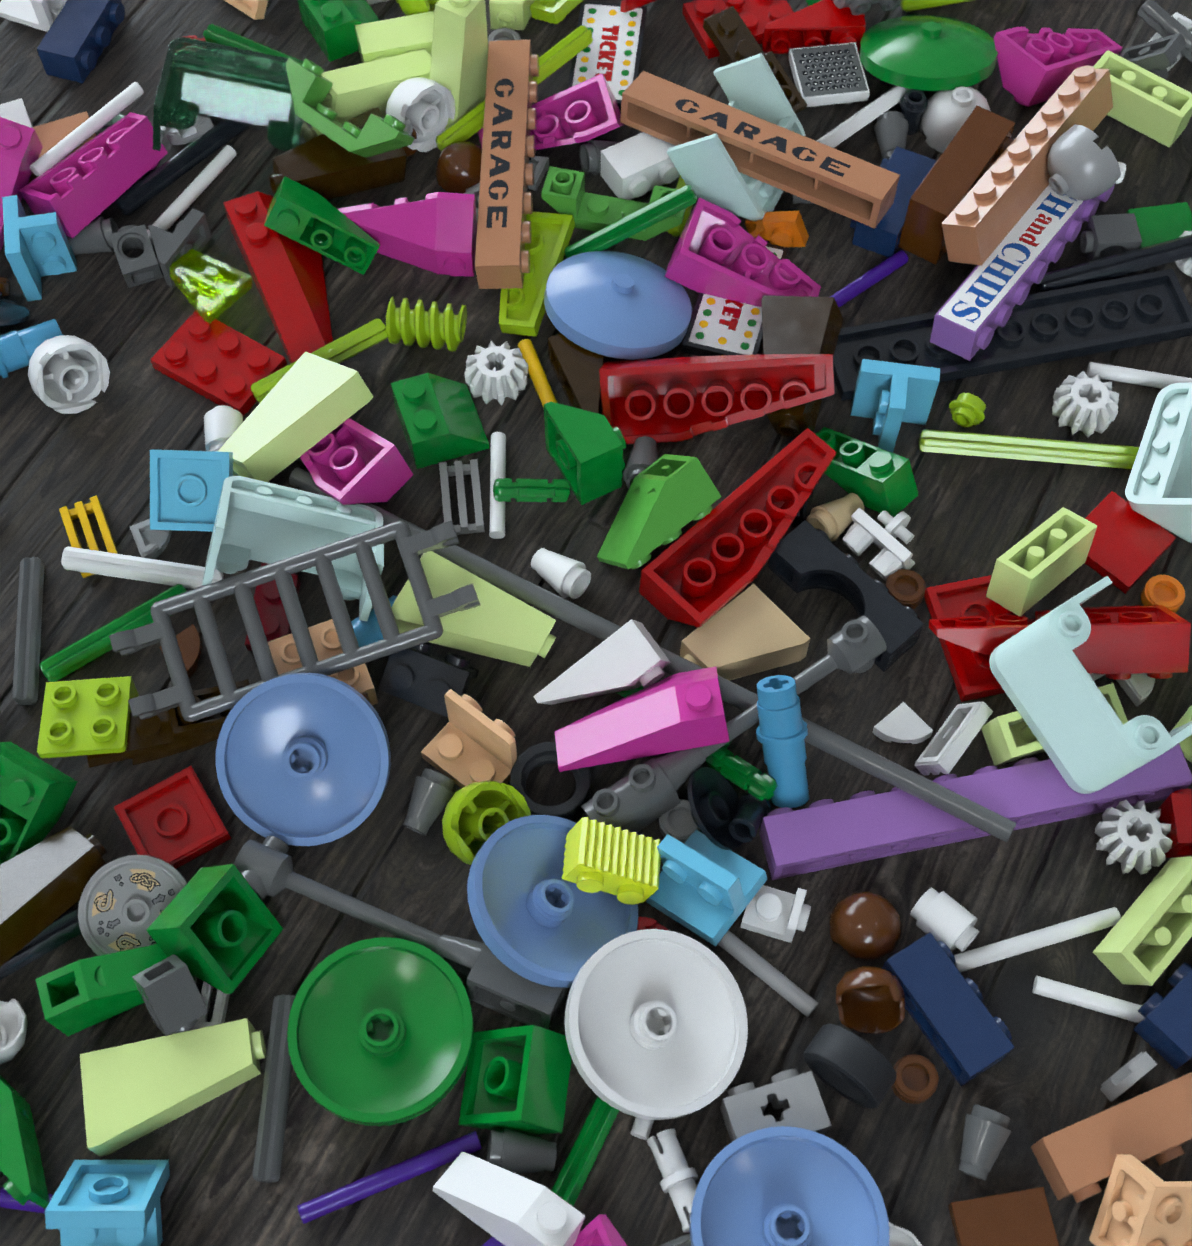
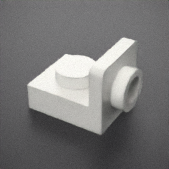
(776, 913)

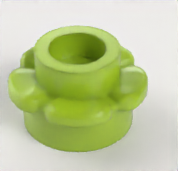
(967, 410)

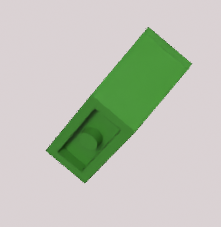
(308, 94)
(592, 212)

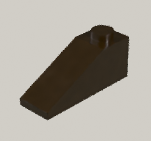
(577, 372)

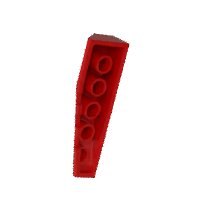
(285, 274)
(707, 393)
(736, 537)
(1119, 644)

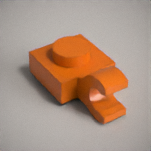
(780, 228)

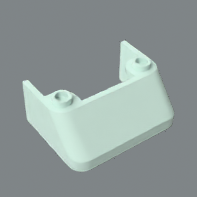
(706, 162)
(1163, 466)
(278, 522)
(1066, 705)

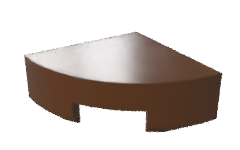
(190, 647)

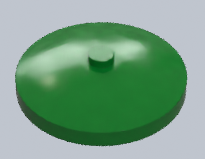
(928, 53)
(380, 1031)

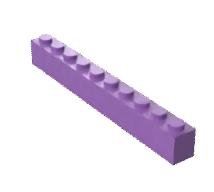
(899, 823)

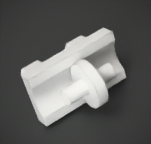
(867, 531)

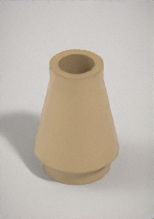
(835, 515)

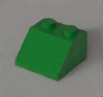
(334, 24)
(437, 419)
(584, 450)
(216, 927)
(517, 1080)

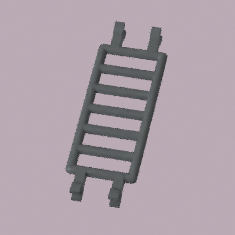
(162, 630)

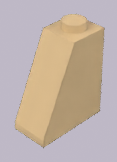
(746, 638)

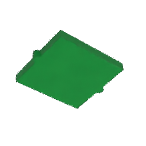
(1162, 222)

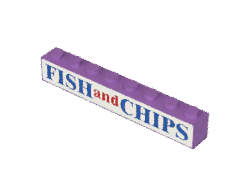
(1006, 276)

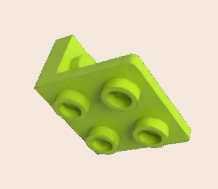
(85, 717)

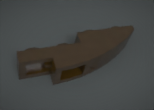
(737, 43)
(167, 733)

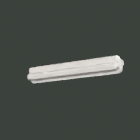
(135, 568)

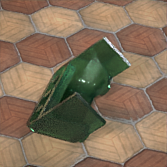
(225, 85)

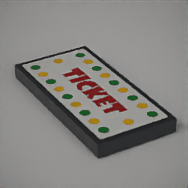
(614, 48)
(726, 325)

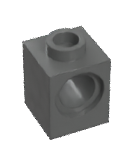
(1110, 235)
(138, 269)
(170, 995)

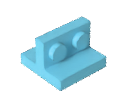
(34, 247)
(892, 396)
(186, 488)
(704, 885)
(109, 1203)

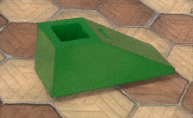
(319, 226)
(872, 473)
(94, 988)
(19, 1149)

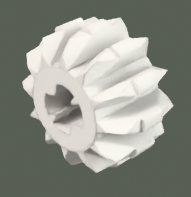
(496, 372)
(1085, 404)
(1133, 837)

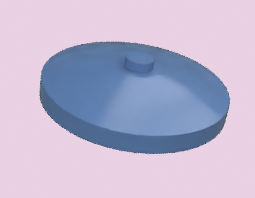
(617, 305)
(303, 759)
(530, 913)
(787, 1192)

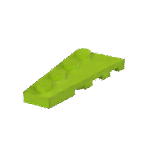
(524, 307)

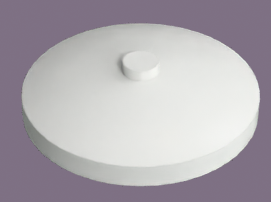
(656, 1024)

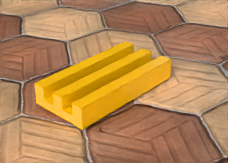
(81, 511)

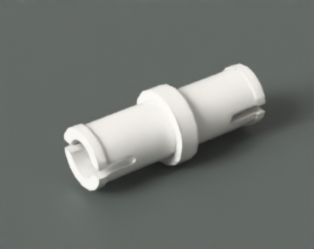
(676, 1174)

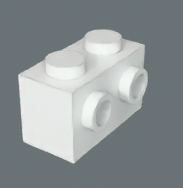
(637, 165)

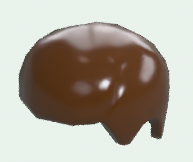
(459, 167)
(865, 925)
(870, 1000)

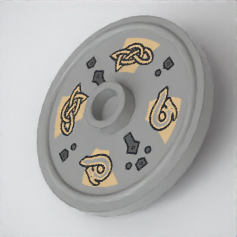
(125, 901)

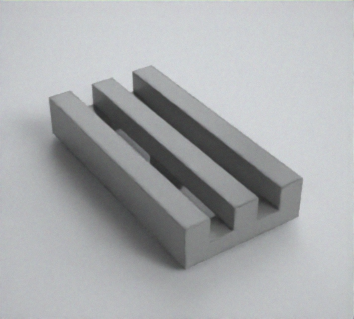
(459, 470)

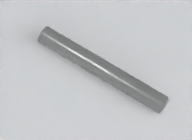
(768, 973)

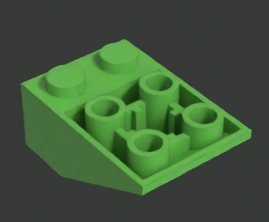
(657, 508)

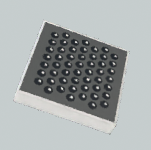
(829, 74)

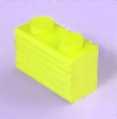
(611, 861)

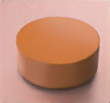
(1163, 591)

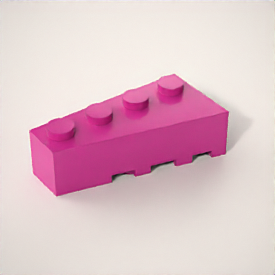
(95, 174)

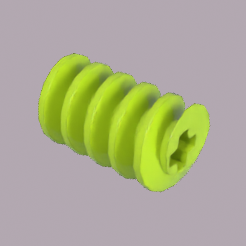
(425, 325)

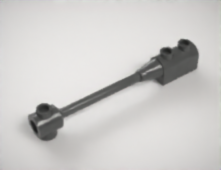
(652, 786)
(488, 979)

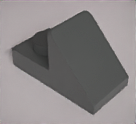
(1156, 54)
(189, 234)

